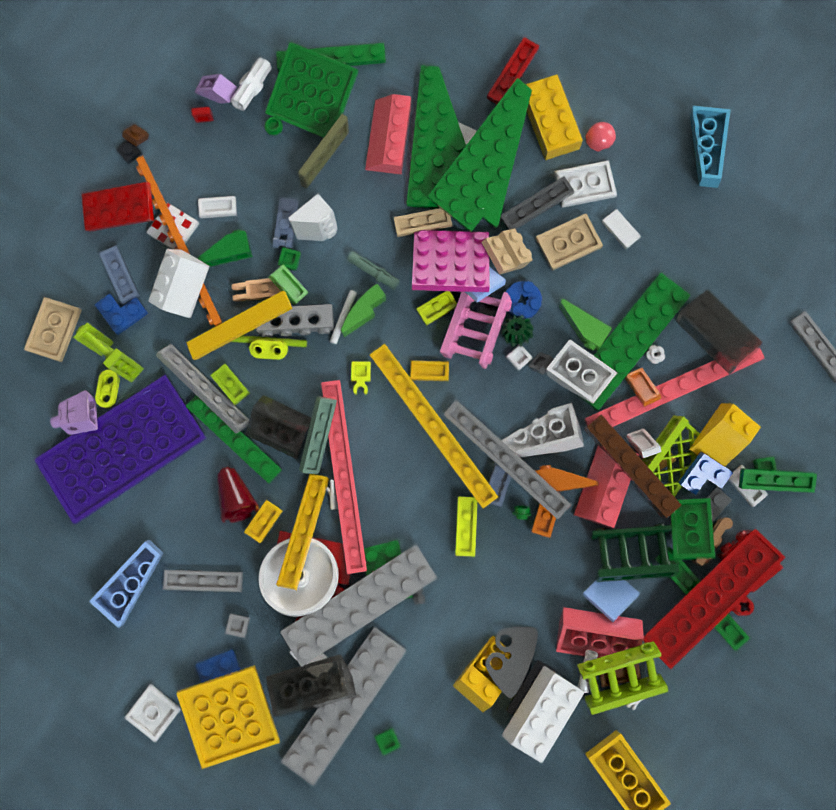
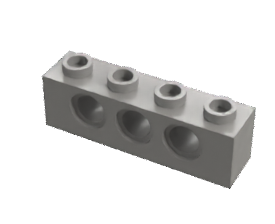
(304, 313)

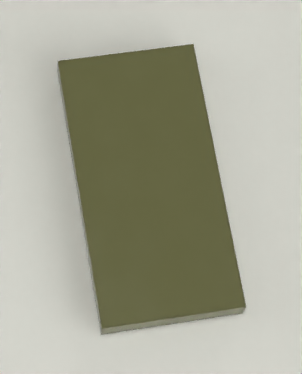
(324, 151)

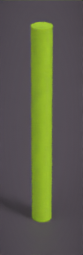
(290, 342)

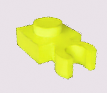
(361, 373)

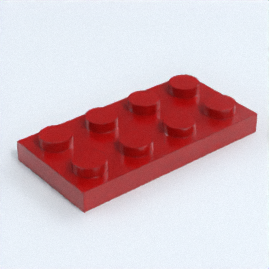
(117, 206)

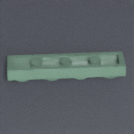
(317, 435)

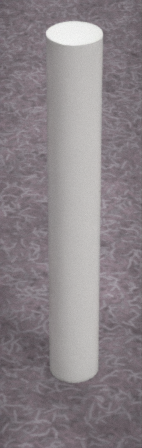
(344, 313)

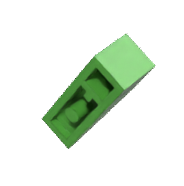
(588, 328)

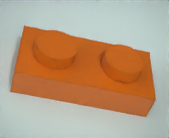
(543, 522)

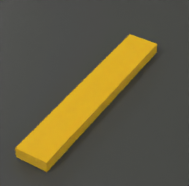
(239, 325)
(302, 532)

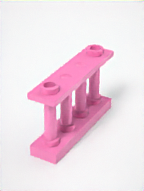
(457, 329)

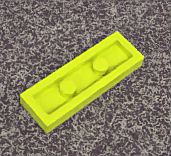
(466, 526)

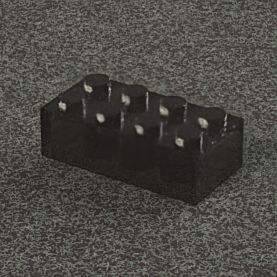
(718, 331)

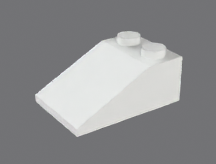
(580, 372)

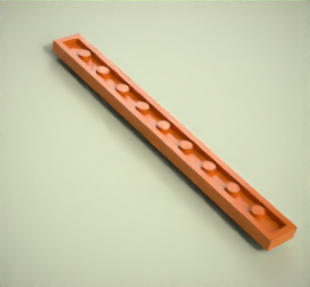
(174, 235)

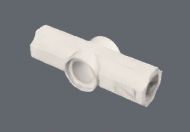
(251, 84)

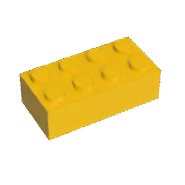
(552, 118)
(626, 775)

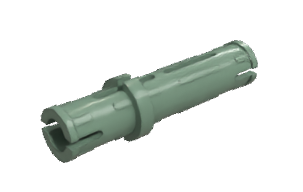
(379, 274)

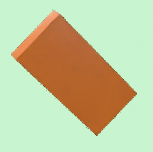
(643, 387)

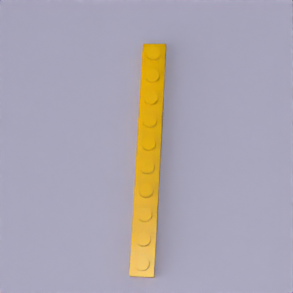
(434, 426)

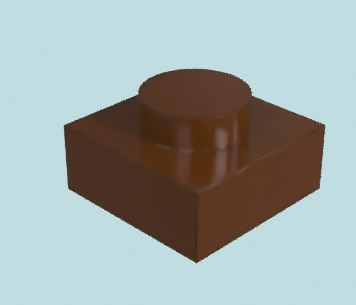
(135, 135)

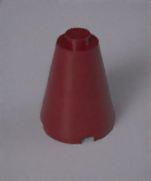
(234, 496)

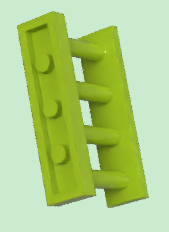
(114, 359)
(628, 692)

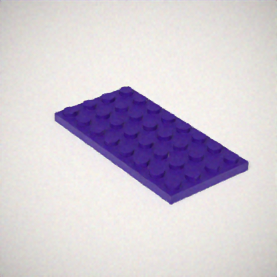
(123, 451)

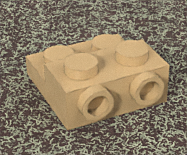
(507, 251)

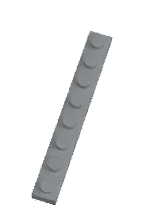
(507, 460)

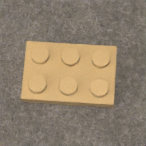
(569, 242)
(52, 329)

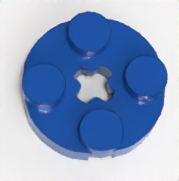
(528, 291)

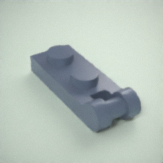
(283, 227)

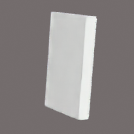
(589, 183)

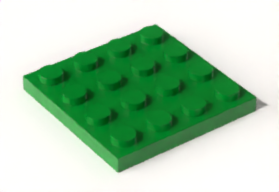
(311, 90)

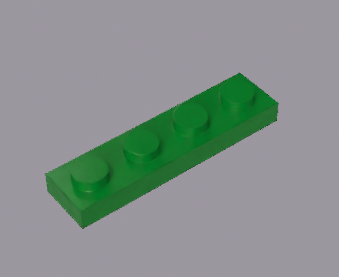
(777, 480)

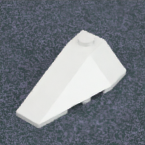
(550, 434)

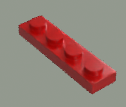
(514, 69)

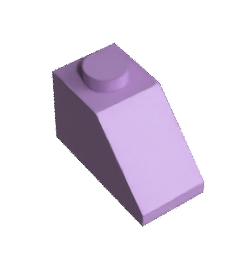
(216, 88)

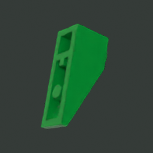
(228, 249)

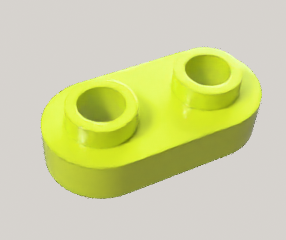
(268, 348)
(107, 389)

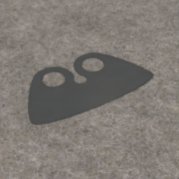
(514, 669)

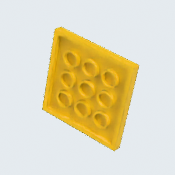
(228, 717)

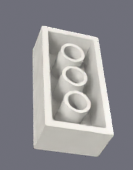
(542, 714)

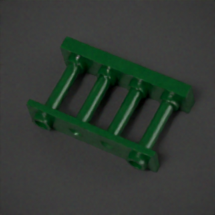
(626, 571)

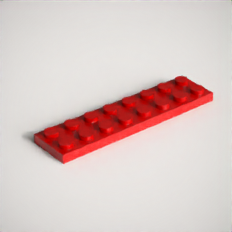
(714, 597)

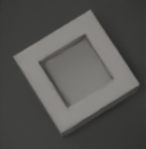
(237, 625)

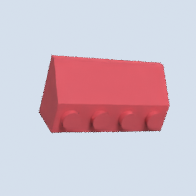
(389, 134)
(603, 502)
(595, 632)

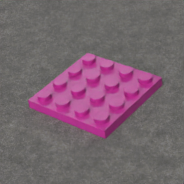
(450, 261)

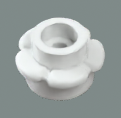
(655, 359)

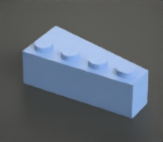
(123, 589)

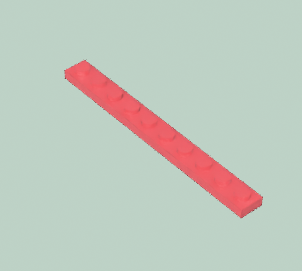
(670, 390)
(345, 482)

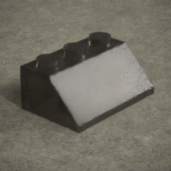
(278, 426)

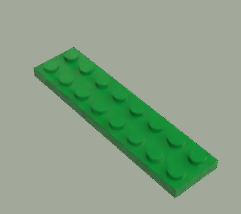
(639, 331)

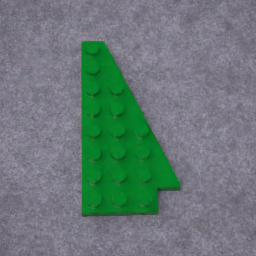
(435, 139)
(481, 173)

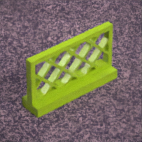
(666, 439)

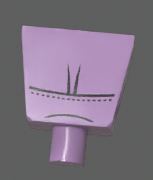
(77, 414)

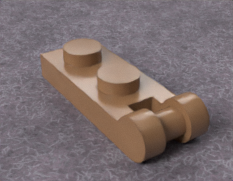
(718, 529)

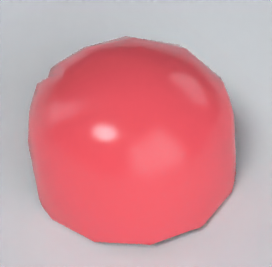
(600, 136)

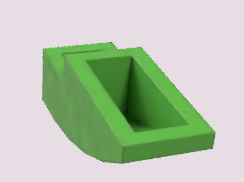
(363, 310)

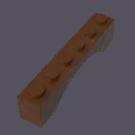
(646, 481)

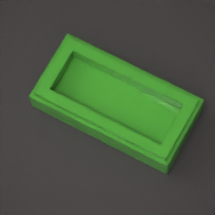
(287, 282)

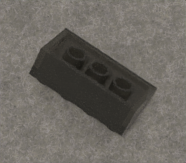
(310, 686)

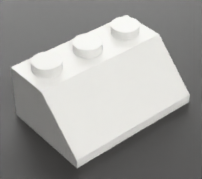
(314, 221)
(178, 282)

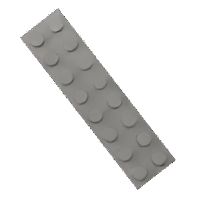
(358, 605)
(335, 721)

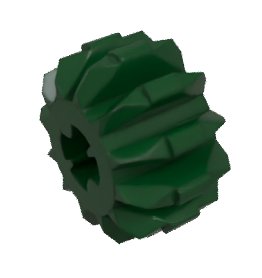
(517, 330)

